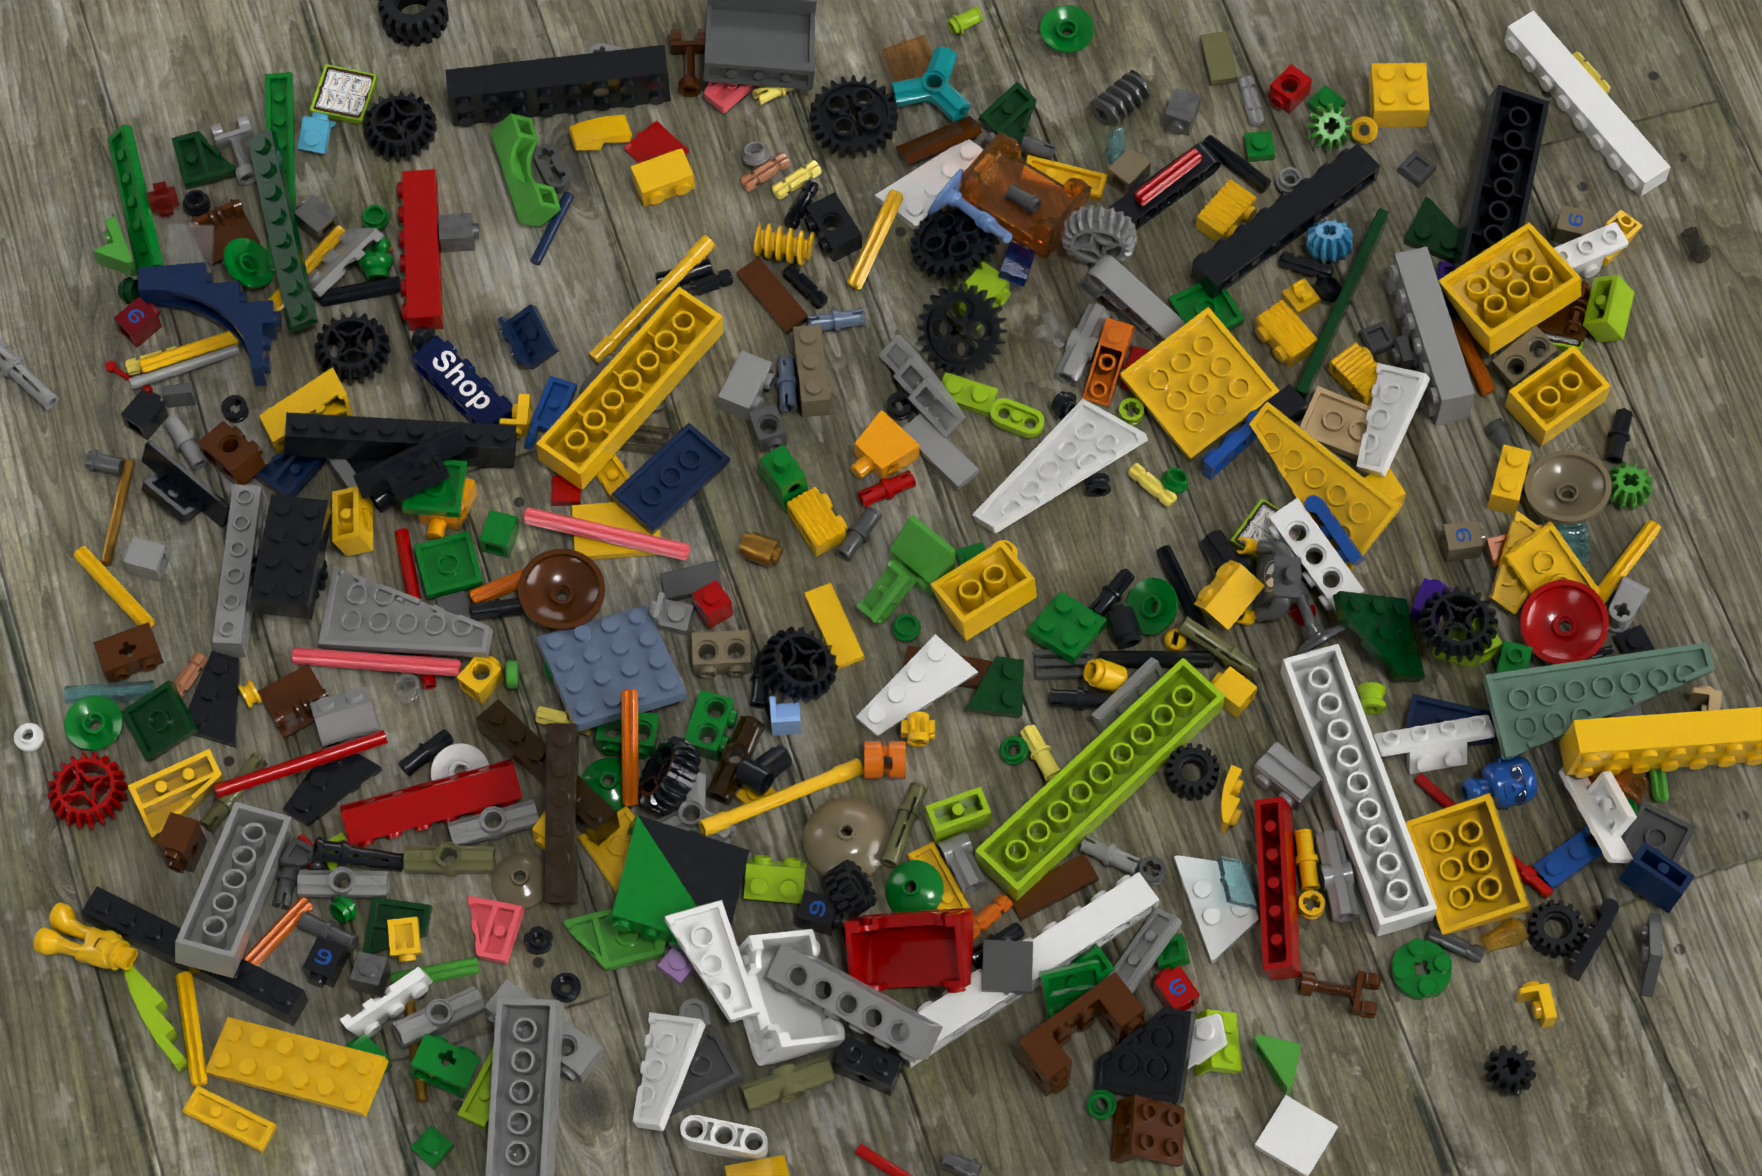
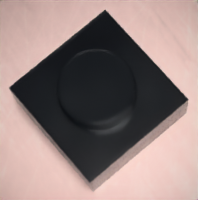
(1633, 640)

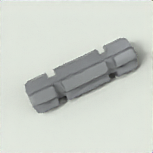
(1251, 101)

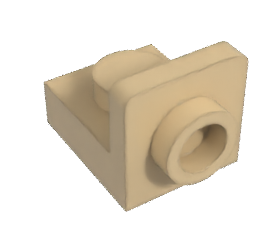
(1706, 697)

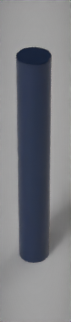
(551, 229)

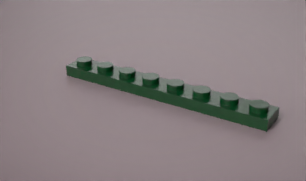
(282, 230)

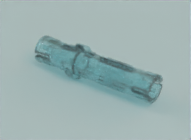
(120, 691)

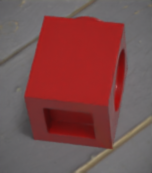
(1293, 80)

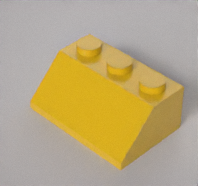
(984, 590)

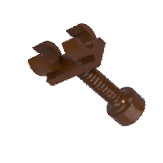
(689, 84)
(1367, 980)

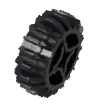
(384, 133)
(352, 333)
(1447, 605)
(798, 680)
(669, 775)

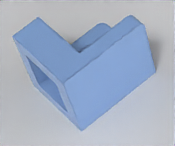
(784, 718)

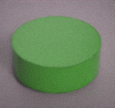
(512, 674)

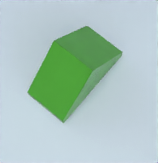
(1279, 1058)

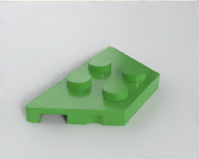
(612, 947)

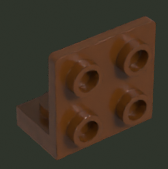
(1148, 1131)

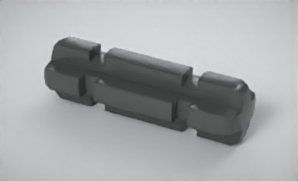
(1456, 945)

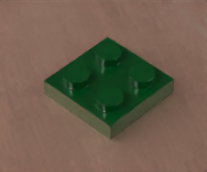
(159, 721)

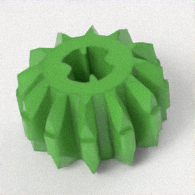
(1336, 136)
(1630, 485)

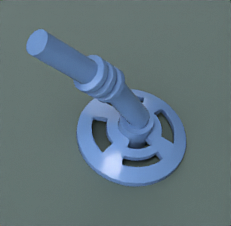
(951, 196)

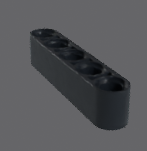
(1142, 214)

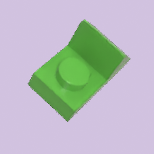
(116, 253)

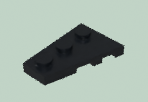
(327, 786)

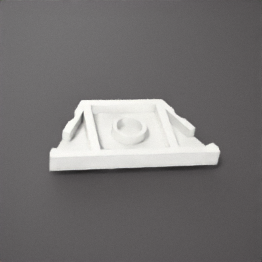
(1217, 921)

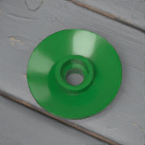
(1067, 19)
(247, 263)
(1143, 600)
(92, 711)
(598, 772)
(928, 889)

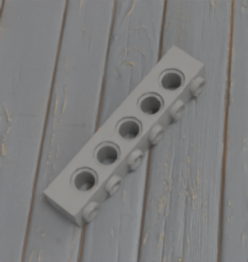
(235, 587)
(921, 1031)

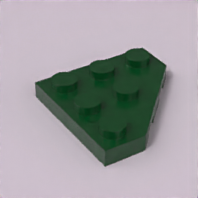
(1384, 631)

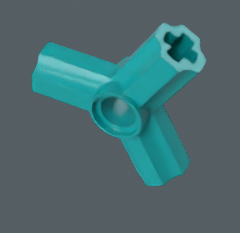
(937, 74)

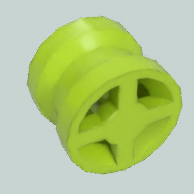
(1371, 697)

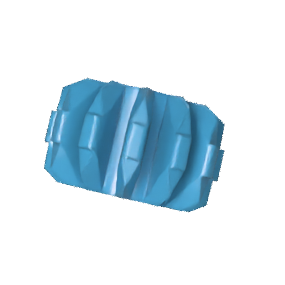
(1329, 240)

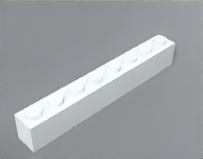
(1586, 104)

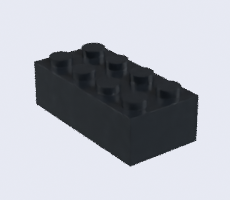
(291, 556)

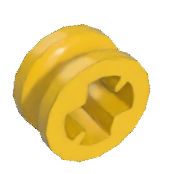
(249, 693)
(1306, 897)

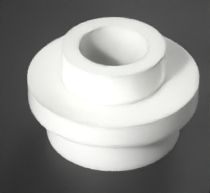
(31, 744)

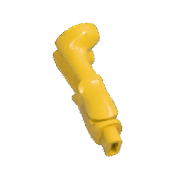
(100, 947)

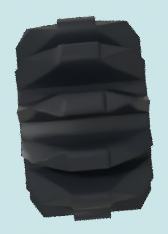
(1504, 1080)

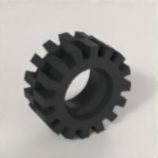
(1192, 788)
(850, 888)
(1560, 912)

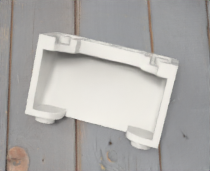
(785, 1024)

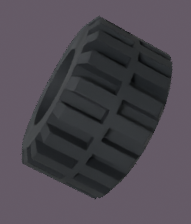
(413, 27)

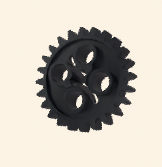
(878, 111)
(951, 244)
(945, 346)

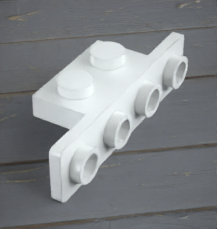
(1588, 251)
(1435, 744)
(1604, 811)

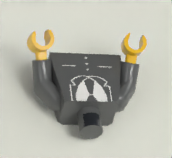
(1280, 576)

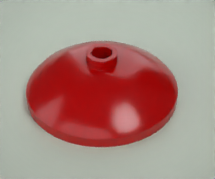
(1564, 603)

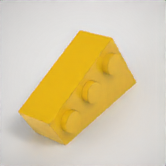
(320, 396)
(175, 790)

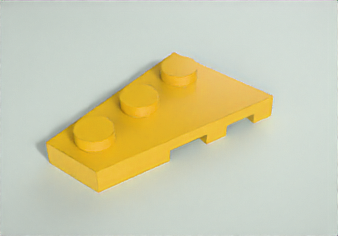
(1507, 587)

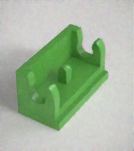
(887, 592)

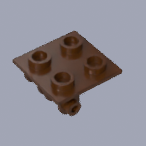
(228, 224)
(1570, 319)
(290, 700)

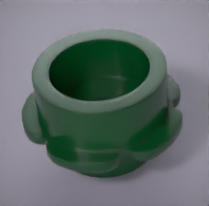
(128, 290)

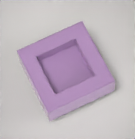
(676, 966)

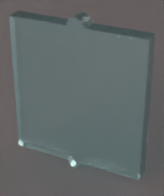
(1240, 882)

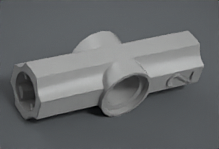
(1082, 344)
(475, 828)
(1336, 876)
(324, 882)
(454, 1008)

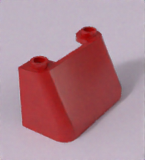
(912, 949)

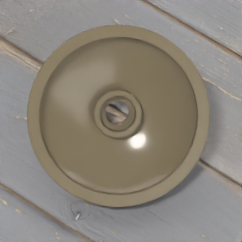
(1568, 475)
(826, 845)

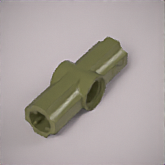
(430, 859)
(787, 1083)

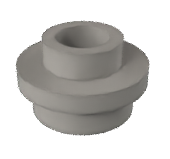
(755, 154)
(1288, 174)

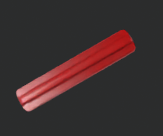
(1167, 177)

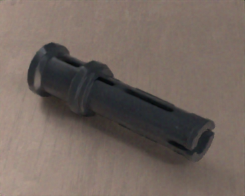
(342, 856)

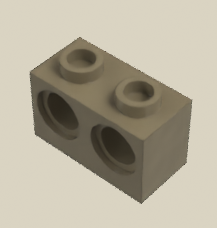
(1520, 354)
(721, 645)

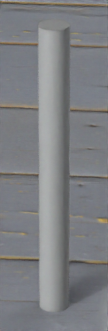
(184, 366)

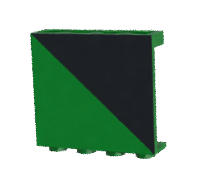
(671, 873)

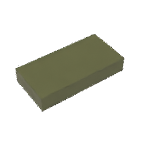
(1218, 58)

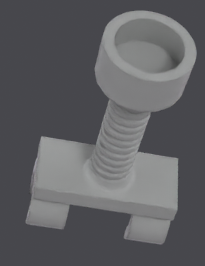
(245, 172)

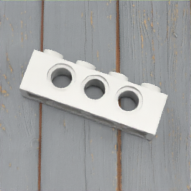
(1297, 517)

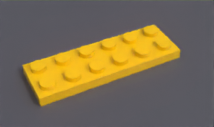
(297, 1066)

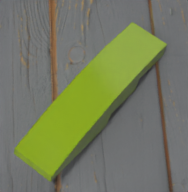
(151, 1007)

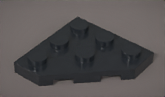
(1151, 1058)

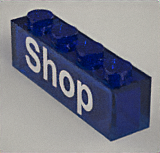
(460, 384)

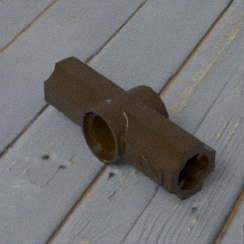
(741, 744)

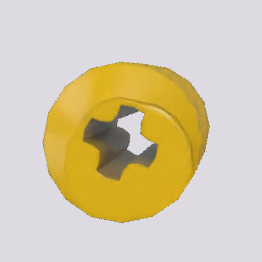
(783, 244)

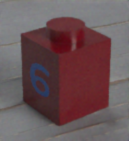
(138, 321)

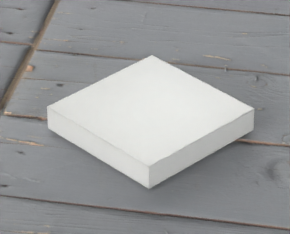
(1296, 1136)

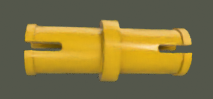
(1306, 859)

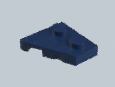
(289, 473)

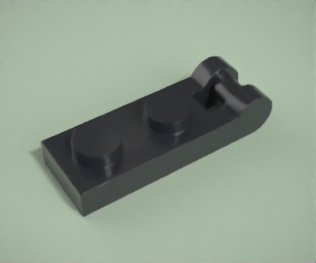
(1593, 937)

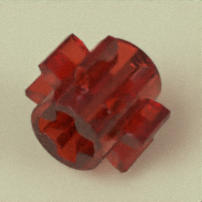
(163, 198)

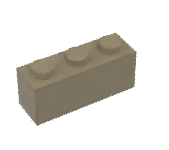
(811, 370)

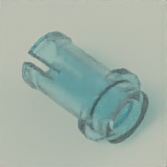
(1116, 144)

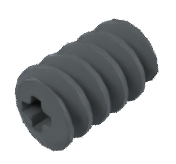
(1120, 97)

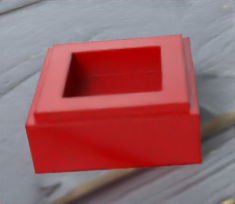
(564, 492)

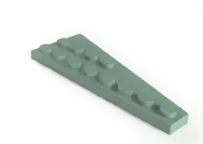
(1543, 701)

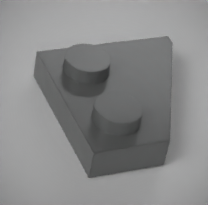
(1651, 953)

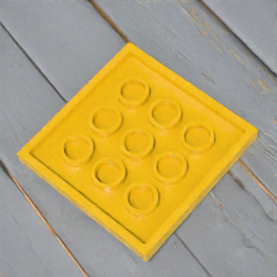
(1199, 383)

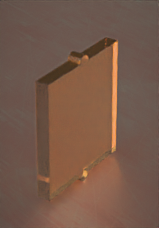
(909, 58)

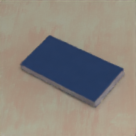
(670, 478)

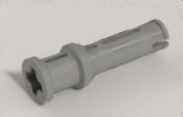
(15, 369)

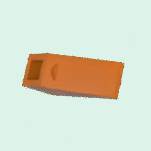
(1109, 361)

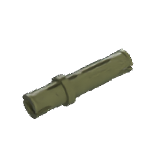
(1229, 654)
(915, 795)
(224, 805)

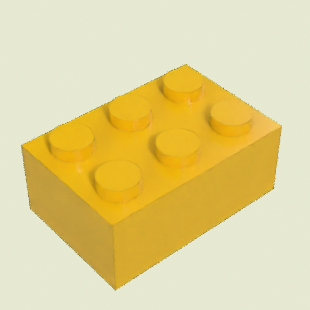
(1557, 395)

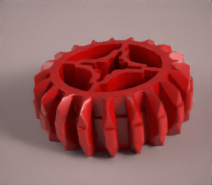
(77, 769)

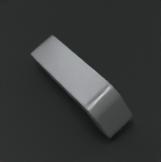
(1131, 298)

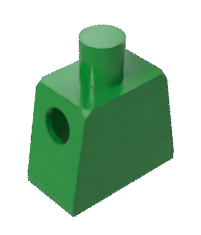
(780, 474)

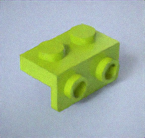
(775, 879)
(1229, 1057)

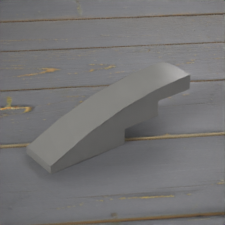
(923, 386)

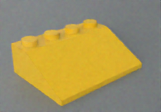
(1511, 288)
(1468, 865)

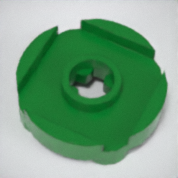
(1423, 986)

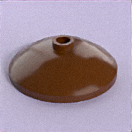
(557, 574)

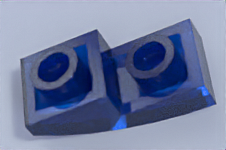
(1016, 263)

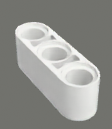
(713, 1128)

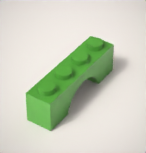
(515, 144)

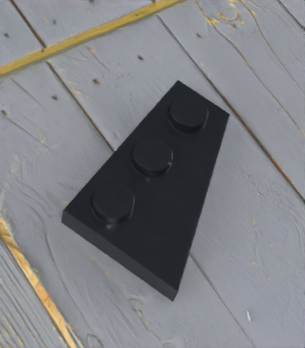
(216, 700)

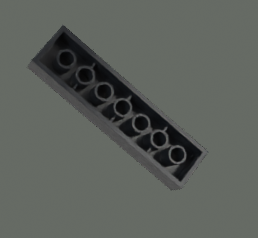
(558, 85)
(1501, 171)

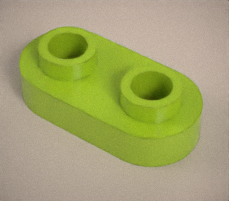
(1018, 417)

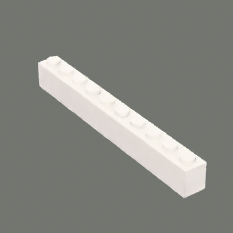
(1057, 946)

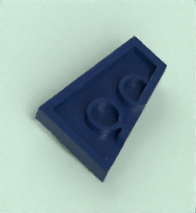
(1429, 711)

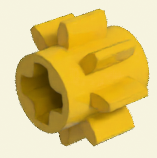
(918, 729)

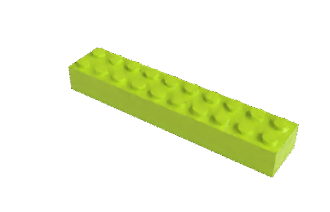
(1099, 779)

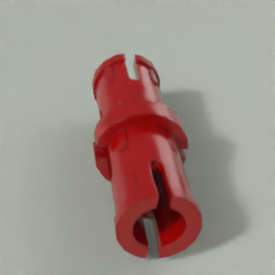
(886, 489)

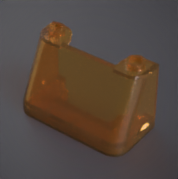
(1000, 167)

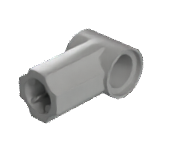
(959, 856)

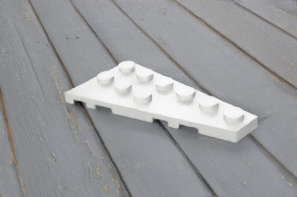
(1069, 454)

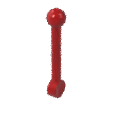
(112, 367)

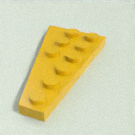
(1319, 472)

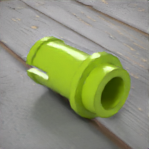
(960, 22)

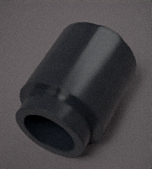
(1124, 626)

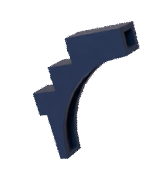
(194, 290)

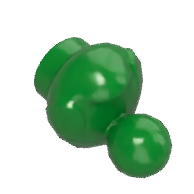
(377, 263)

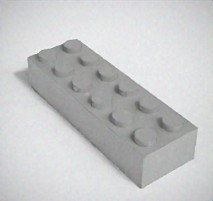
(1430, 335)
(233, 890)
(525, 1087)

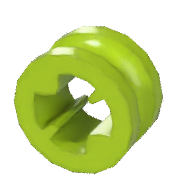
(1131, 403)

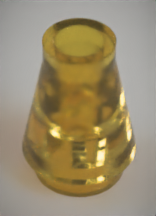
(1506, 935)

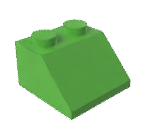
(922, 553)

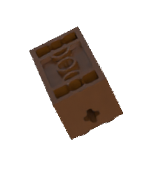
(1042, 1049)

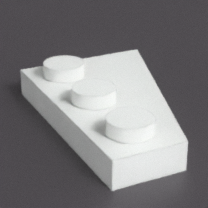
(379, 1010)

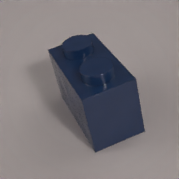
(1656, 877)

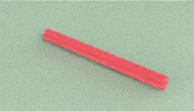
(606, 533)
(376, 661)

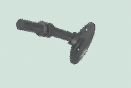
(1315, 633)

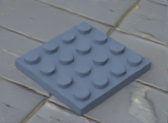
(606, 657)

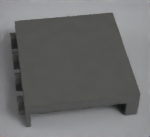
(760, 43)

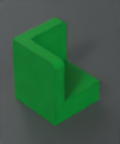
(499, 534)

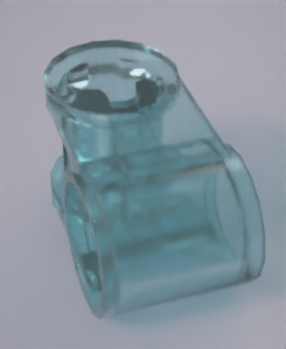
(1577, 539)

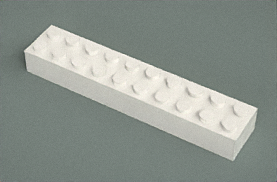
(1358, 790)

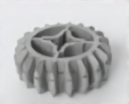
(1098, 232)

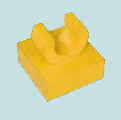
(1301, 297)

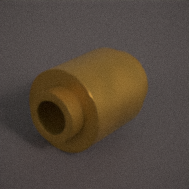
(760, 549)

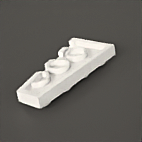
(928, 180)
(1392, 409)
(916, 686)
(713, 952)
(667, 1059)

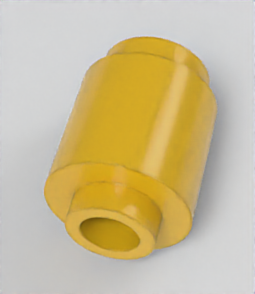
(1105, 675)

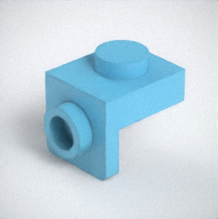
(315, 132)

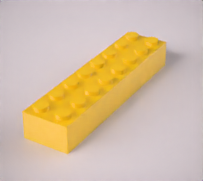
(630, 388)
(1663, 741)

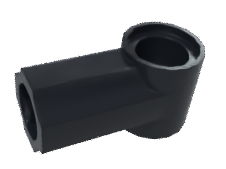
(1221, 551)
(761, 772)

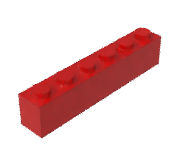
(422, 249)
(430, 802)
(1277, 888)

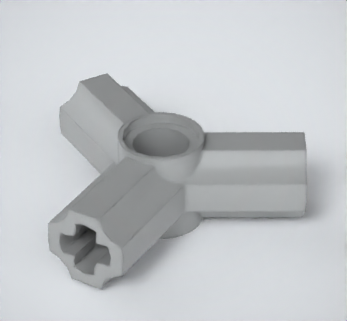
(696, 803)

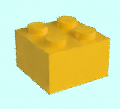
(1399, 94)

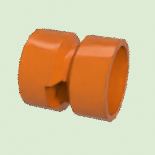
(874, 759)

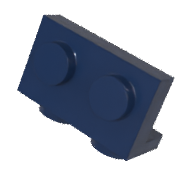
(528, 337)

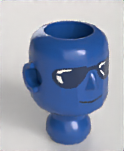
(1506, 781)

